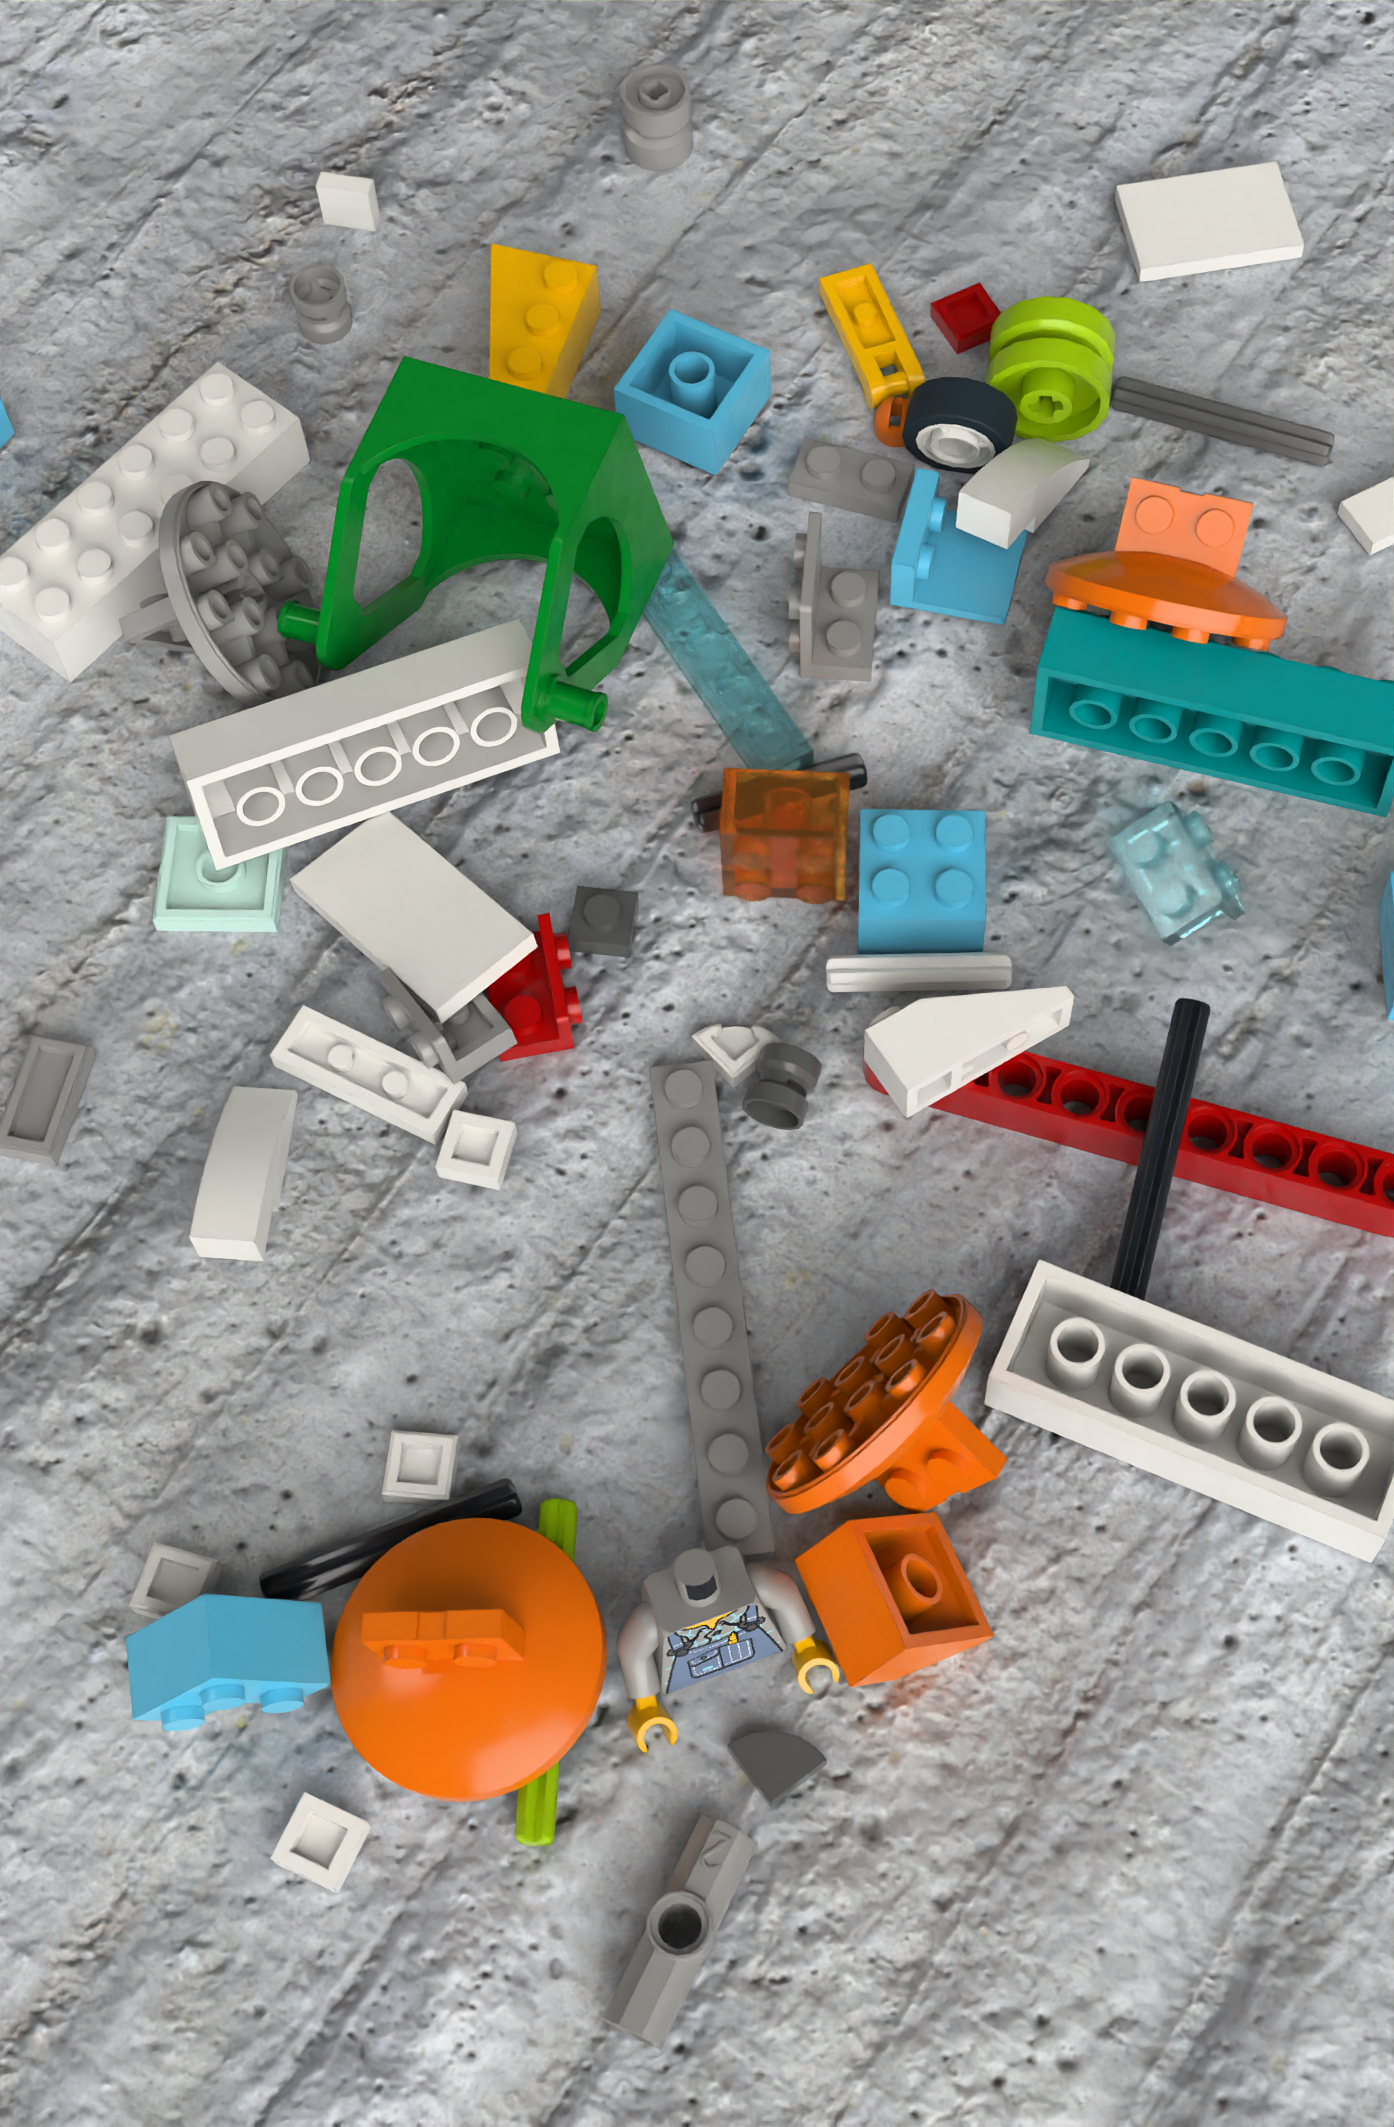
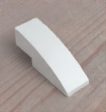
(1017, 490)
(244, 1174)

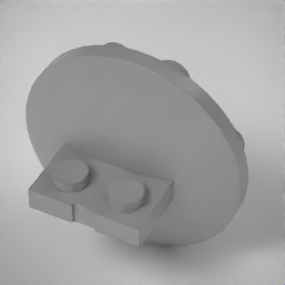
(225, 592)

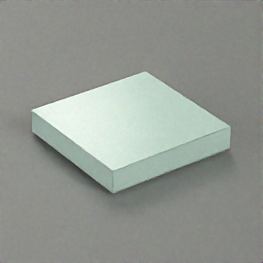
(200, 898)

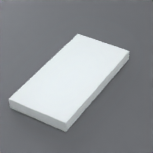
(414, 914)

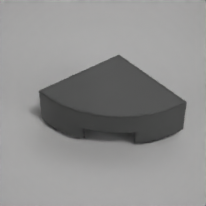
(776, 1762)

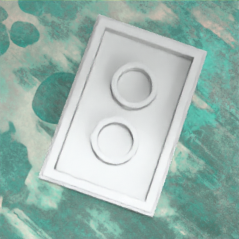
(1208, 221)

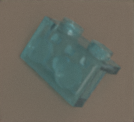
(1176, 871)

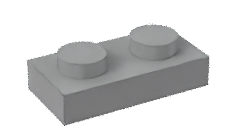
(851, 480)

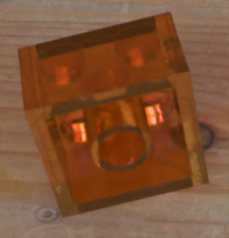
(785, 834)

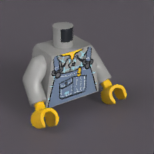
(705, 1621)

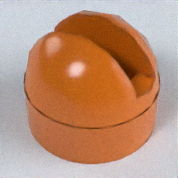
(883, 431)

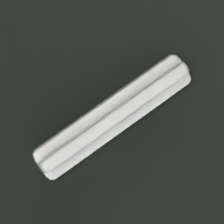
(918, 972)

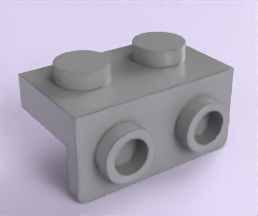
(458, 1044)

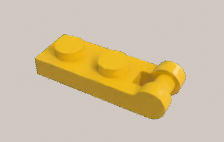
(871, 333)

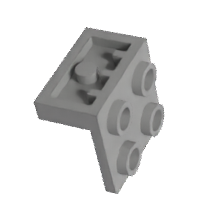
(831, 613)

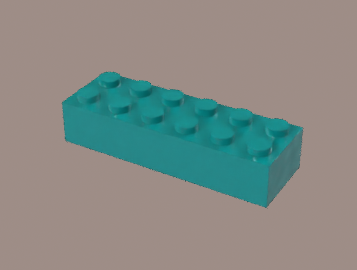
(1217, 711)

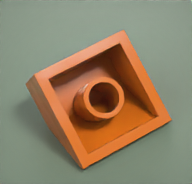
(891, 1596)

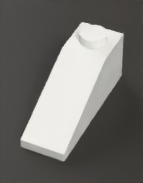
(955, 1039)

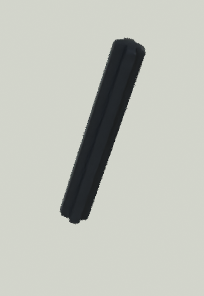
(356, 1555)

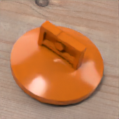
(1173, 568)
(890, 1417)
(468, 1659)

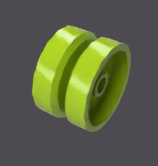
(1053, 365)

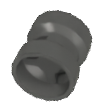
(782, 1086)

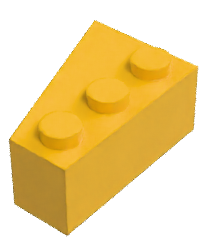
(540, 318)

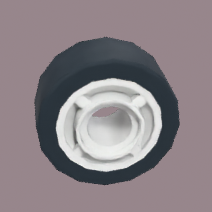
(958, 424)

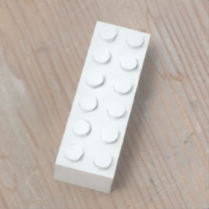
(101, 543)
(361, 745)
(1200, 1409)

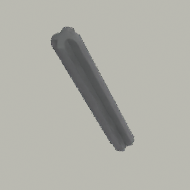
(1222, 420)

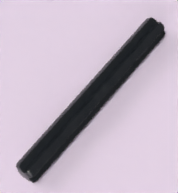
(1160, 1147)

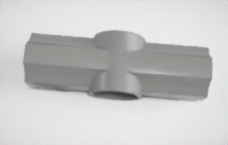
(661, 1974)

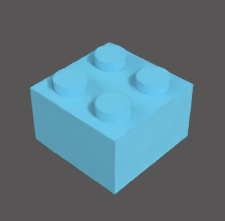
(694, 391)
(921, 881)

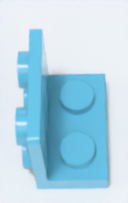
(947, 568)

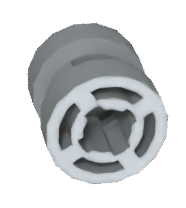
(321, 304)

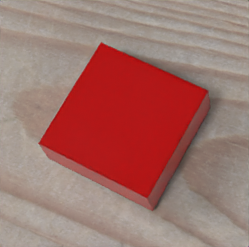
(965, 317)

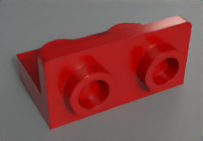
(534, 997)

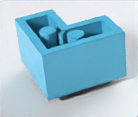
(226, 1655)

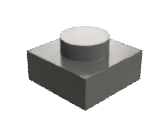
(603, 921)

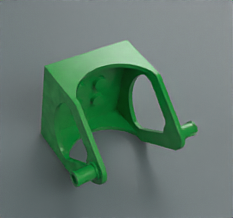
(500, 481)

